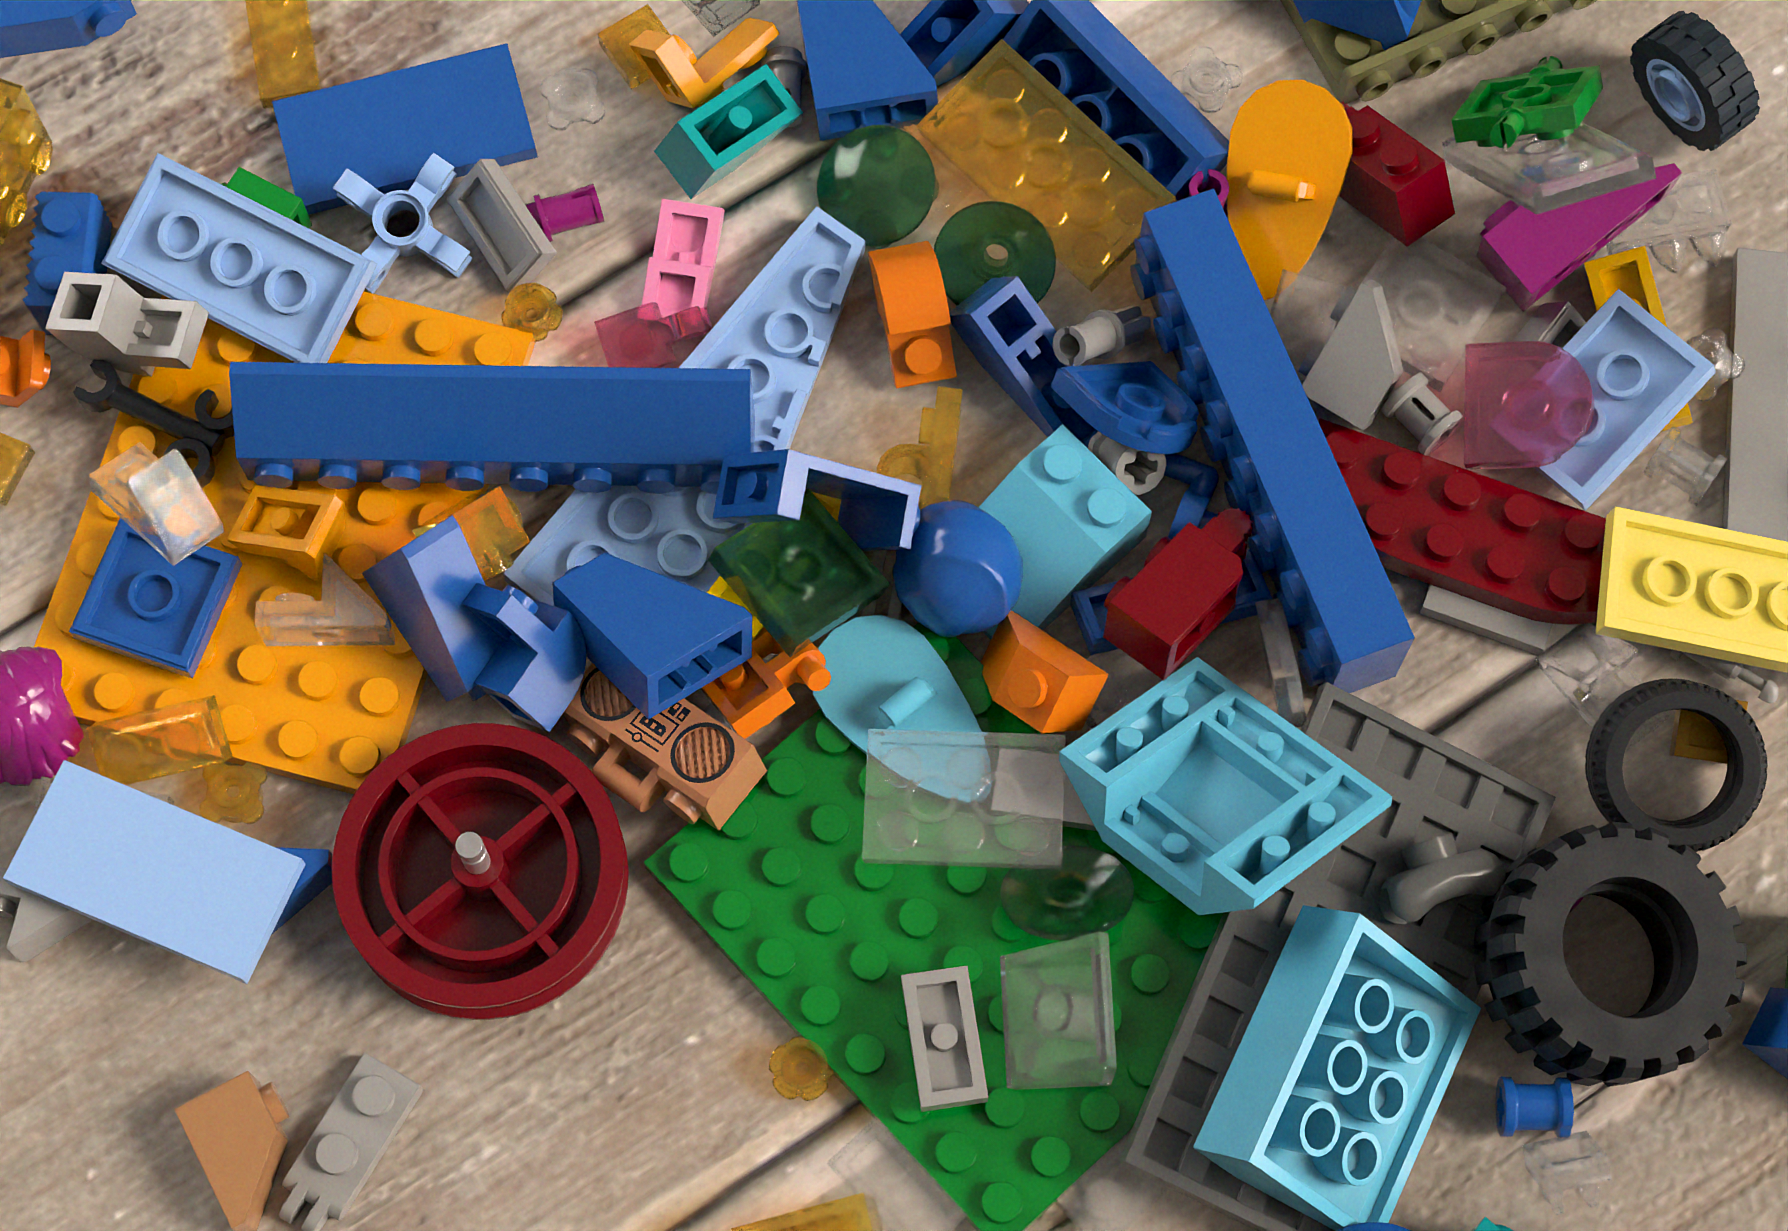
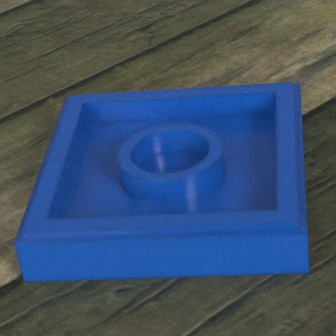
(152, 608)

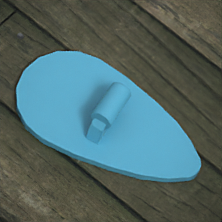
(888, 680)

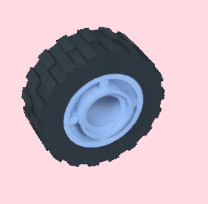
(1695, 80)

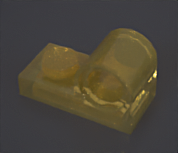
(934, 462)

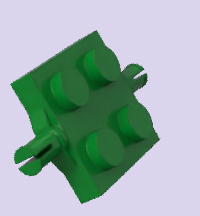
(1539, 102)

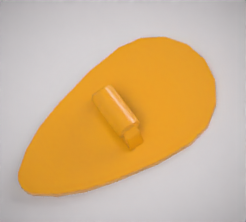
(1285, 175)

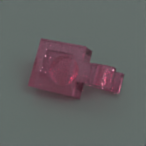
(645, 338)

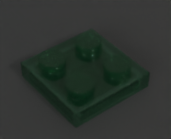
(799, 574)

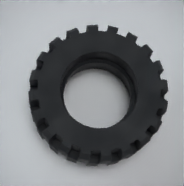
(1688, 939)

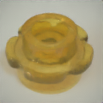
(532, 297)
(783, 1065)

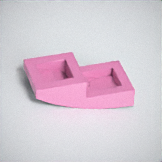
(683, 256)

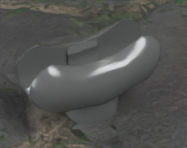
(1436, 875)

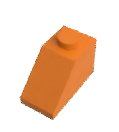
(1040, 677)

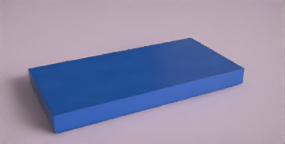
(396, 120)

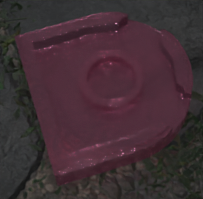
(1523, 404)

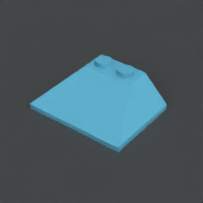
(1215, 791)

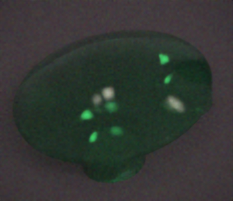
(878, 184)

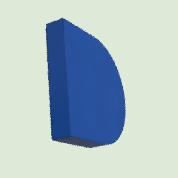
(1131, 404)

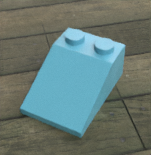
(1067, 522)

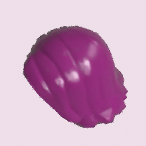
(34, 716)

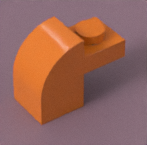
(913, 313)

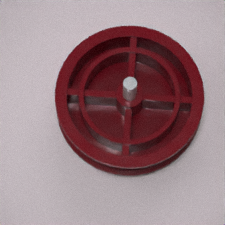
(480, 871)

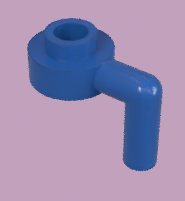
(1195, 501)

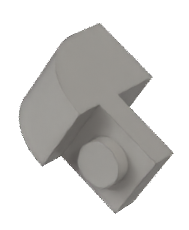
(115, 324)

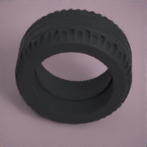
(1745, 768)

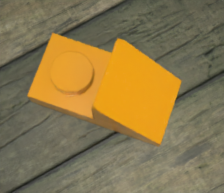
(290, 527)

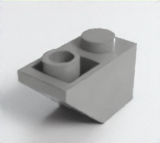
(1359, 361)

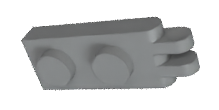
(348, 1142)

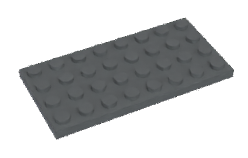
(1433, 794)

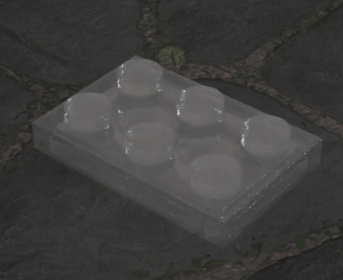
(964, 799)

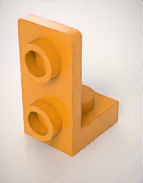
(694, 81)

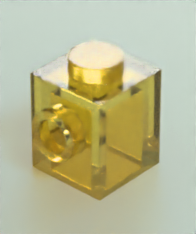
(489, 526)

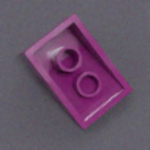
(1541, 250)

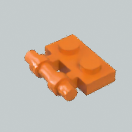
(758, 691)

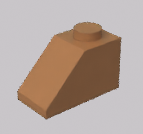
(238, 1144)

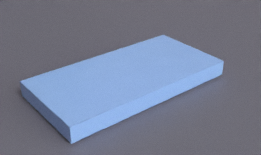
(239, 262)
(155, 871)

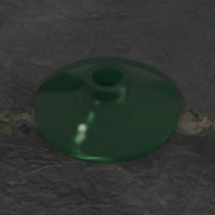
(972, 229)
(1079, 900)

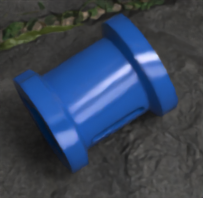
(1534, 1107)

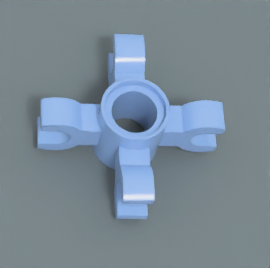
(428, 187)

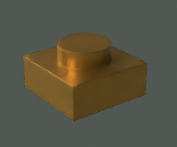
(1698, 738)

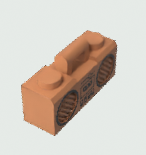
(681, 748)

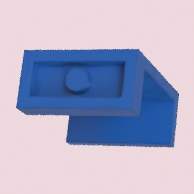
(771, 488)

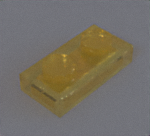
(160, 741)

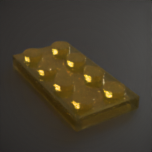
(1046, 156)

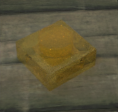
(616, 42)

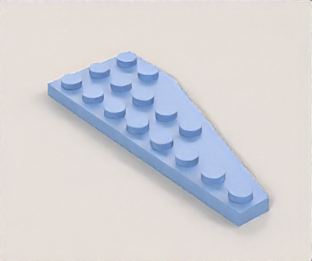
(778, 333)

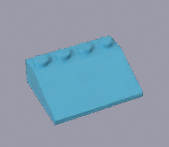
(1338, 1072)

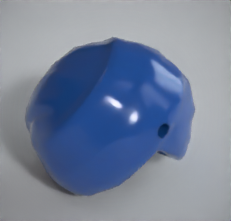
(959, 570)

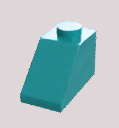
(727, 131)

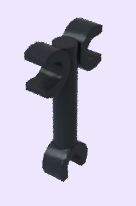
(196, 438)

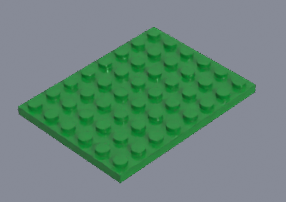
(834, 935)

